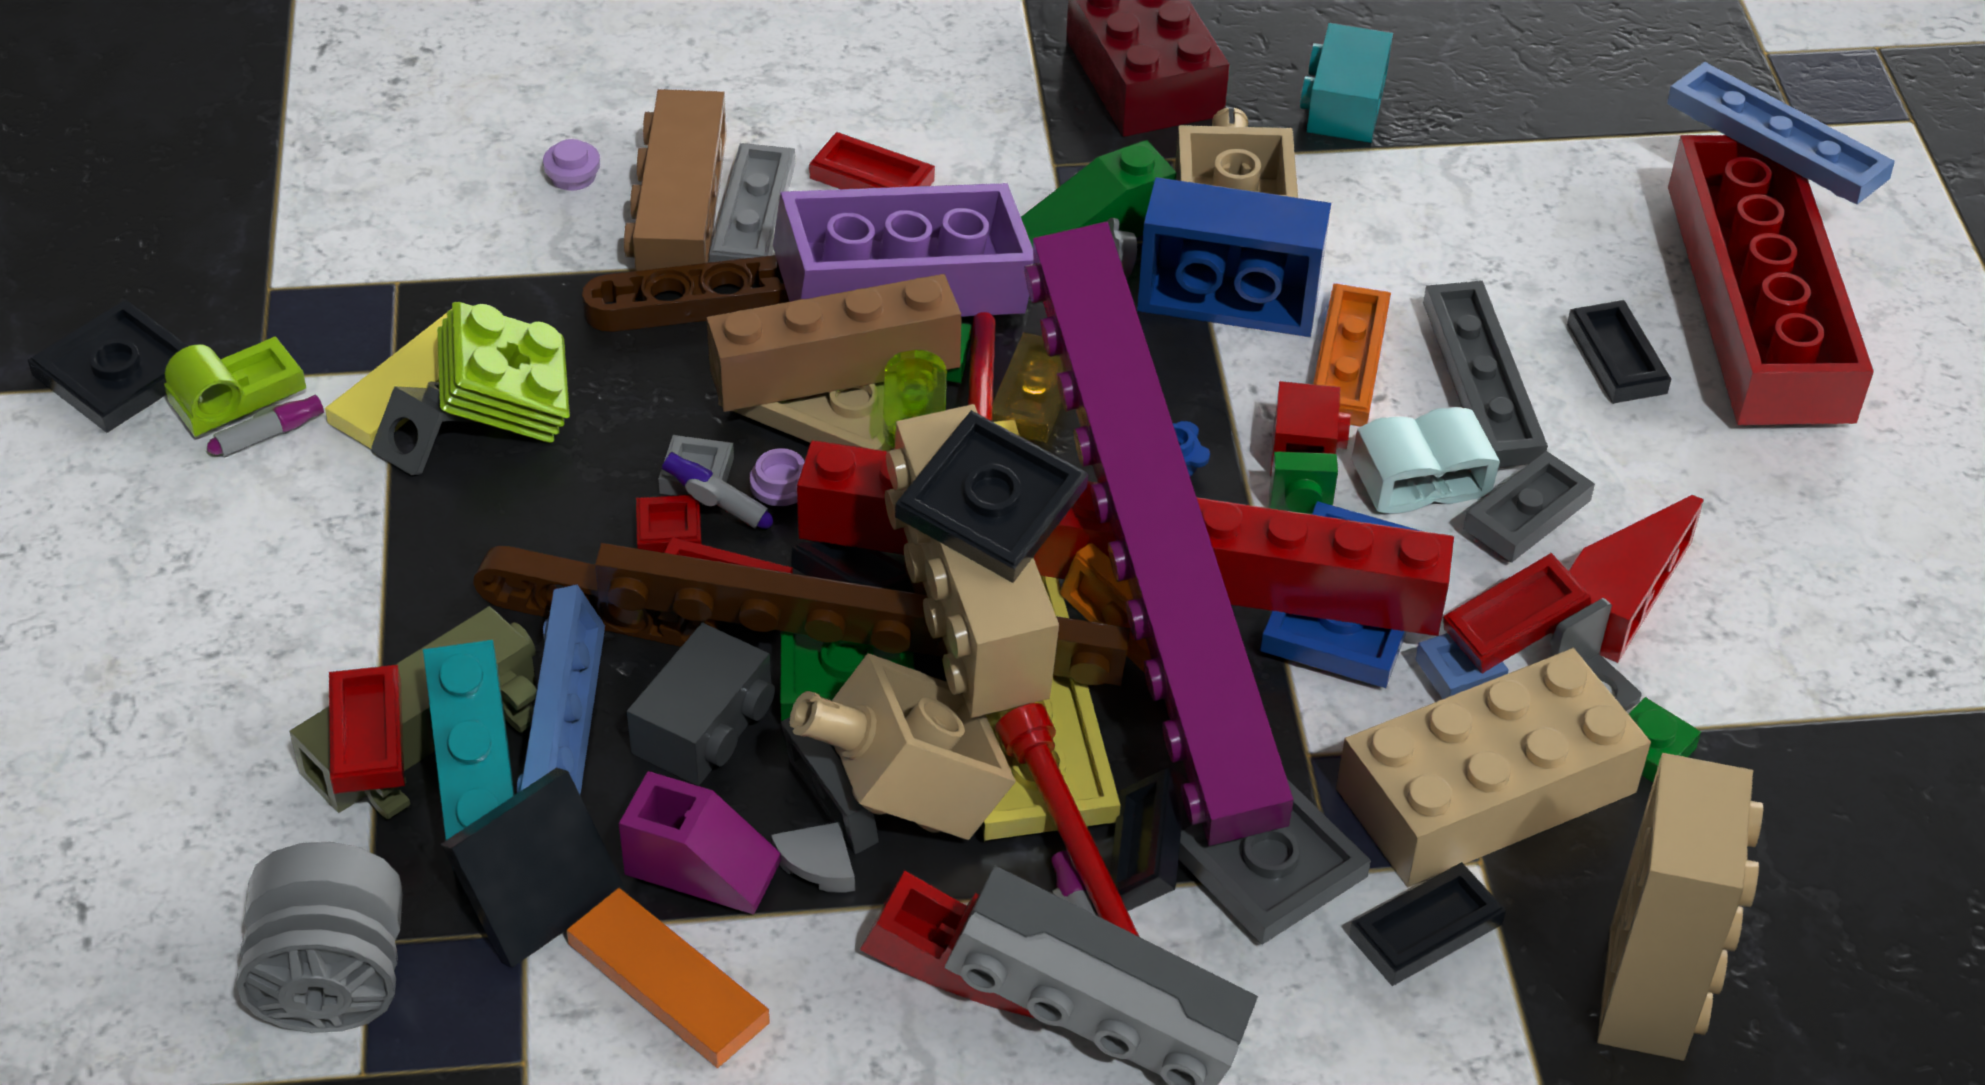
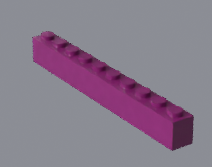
(1159, 538)

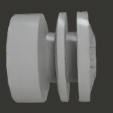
(320, 937)

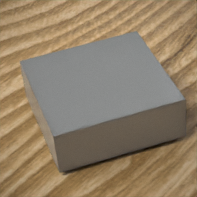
(709, 453)

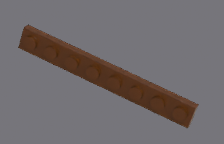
(821, 608)

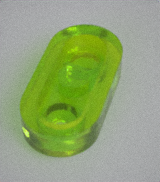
(912, 388)

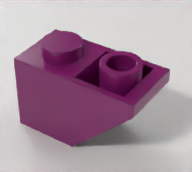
(695, 844)

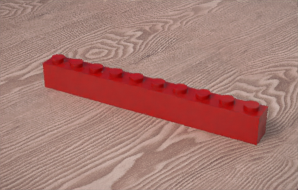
(1264, 554)

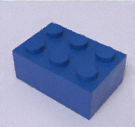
(1232, 256)

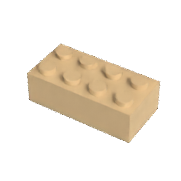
(994, 630)
(1491, 766)
(1680, 906)

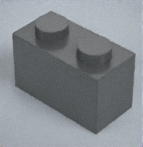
(701, 704)

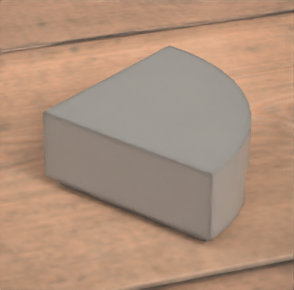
(817, 856)

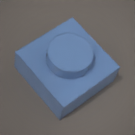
(1450, 668)

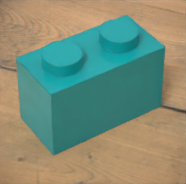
(1347, 82)

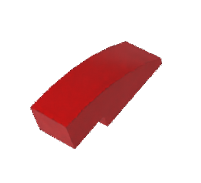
(918, 935)

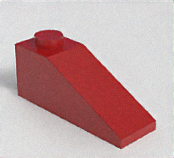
(1635, 567)

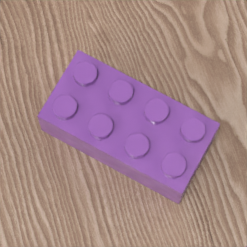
(899, 234)

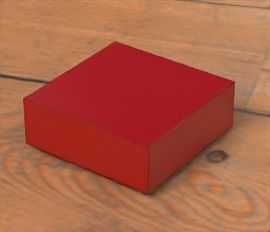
(667, 518)

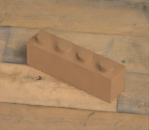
(678, 180)
(829, 340)

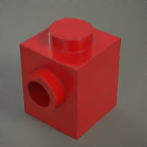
(1309, 420)

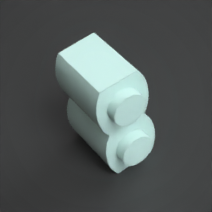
(1424, 460)

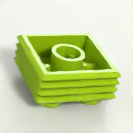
(502, 371)

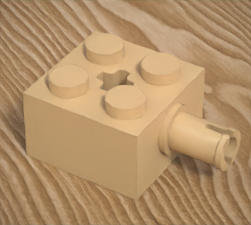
(1237, 155)
(909, 747)

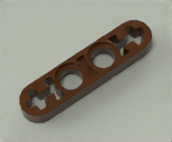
(692, 281)
(526, 583)

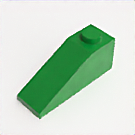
(1106, 188)

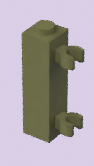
(518, 688)

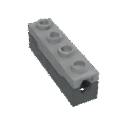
(1101, 982)

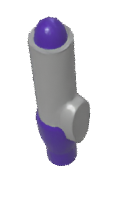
(714, 491)

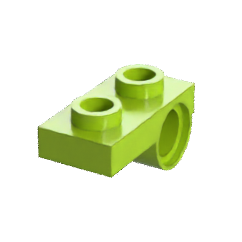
(217, 391)

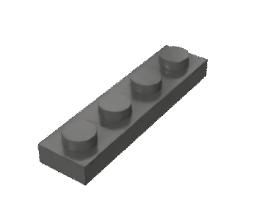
(1484, 369)

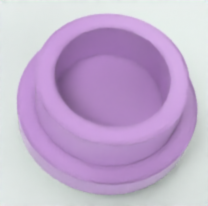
(571, 164)
(776, 477)

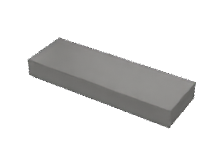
(752, 202)

